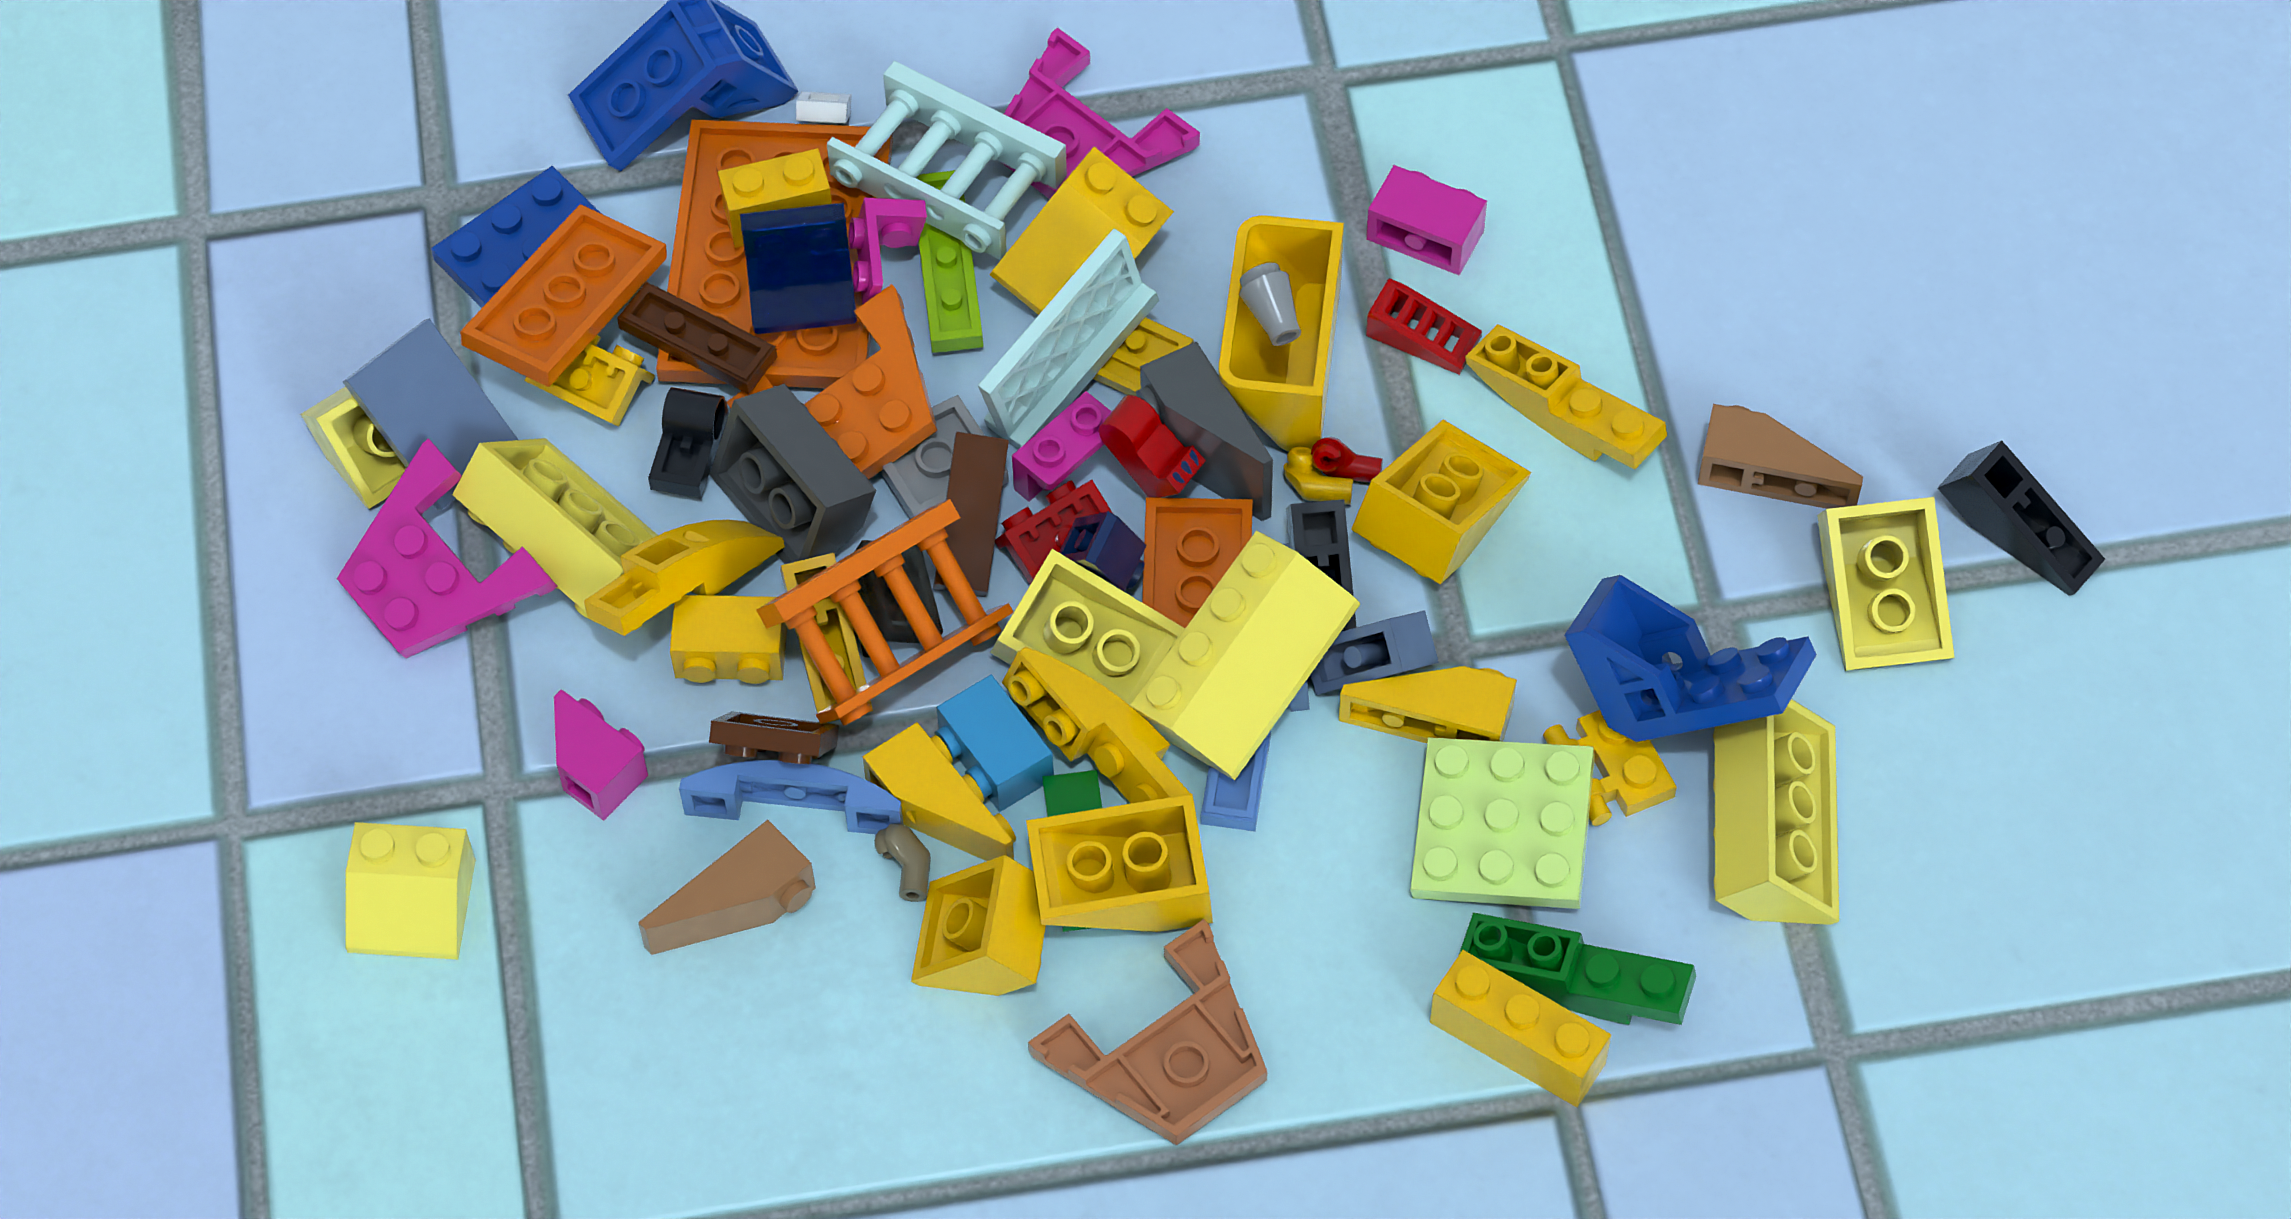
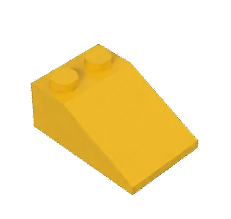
(1074, 224)
(1438, 500)
(1122, 867)

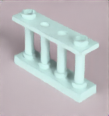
(958, 118)

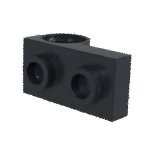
(688, 442)

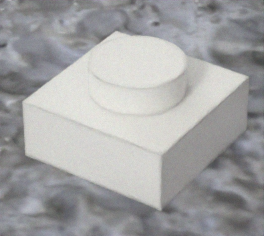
(823, 108)

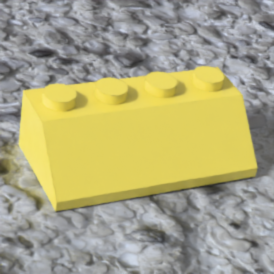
(553, 510)
(1245, 655)
(1777, 818)

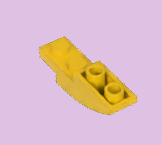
(1561, 403)
(668, 566)
(1091, 719)

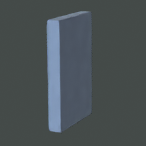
(426, 392)

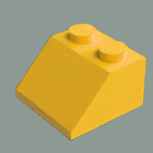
(981, 930)

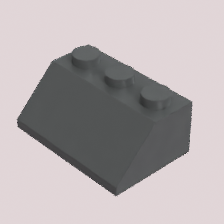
(790, 475)

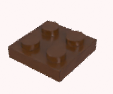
(793, 738)

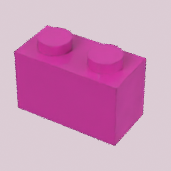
(1426, 219)

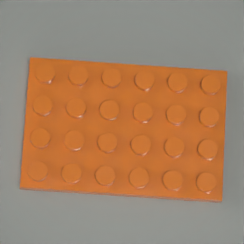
(714, 273)

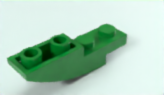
(1582, 976)

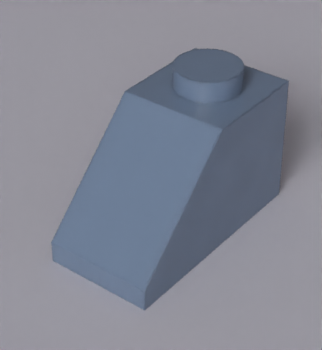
(1376, 652)

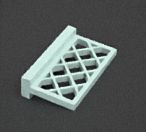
(1067, 342)

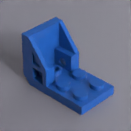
(677, 60)
(1624, 656)

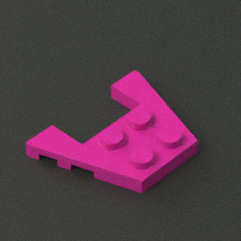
(1064, 118)
(414, 580)

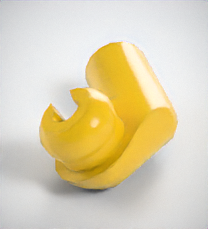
(1310, 481)

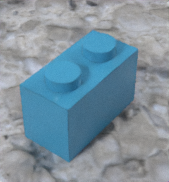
(994, 743)

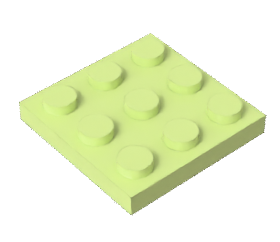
(1503, 823)

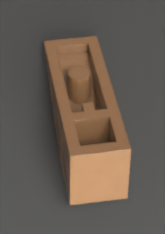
(1766, 459)
(735, 893)

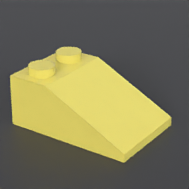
(1886, 583)
(1089, 627)

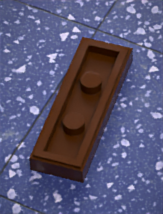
(697, 337)
(976, 494)

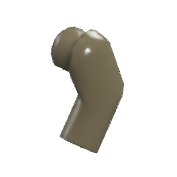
(912, 855)

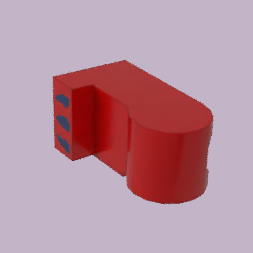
(1148, 448)

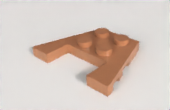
(1179, 1066)

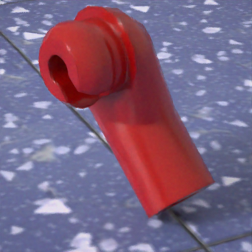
(1338, 460)

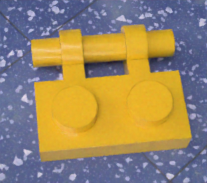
(1629, 768)

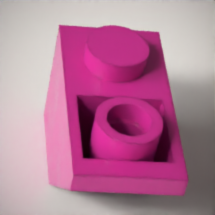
(594, 758)

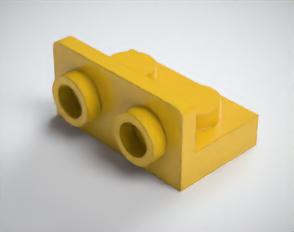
(600, 381)

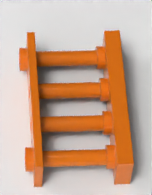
(842, 586)

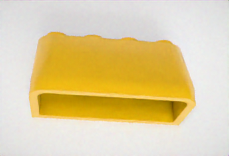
(1289, 383)

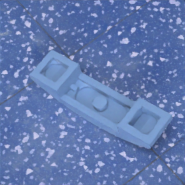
(723, 788)

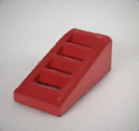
(1415, 306)

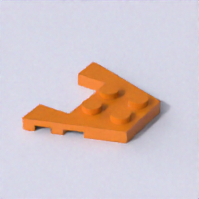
(883, 402)

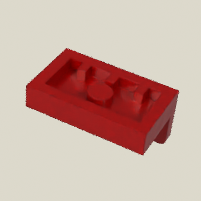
(1034, 536)

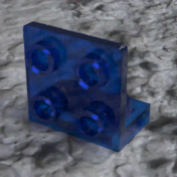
(798, 268)

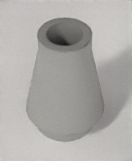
(1270, 299)

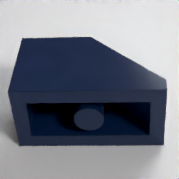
(1106, 549)

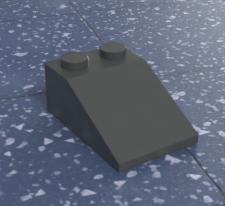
(1205, 415)

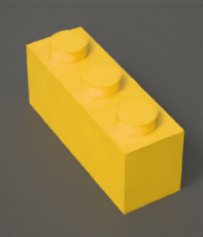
(1520, 1028)

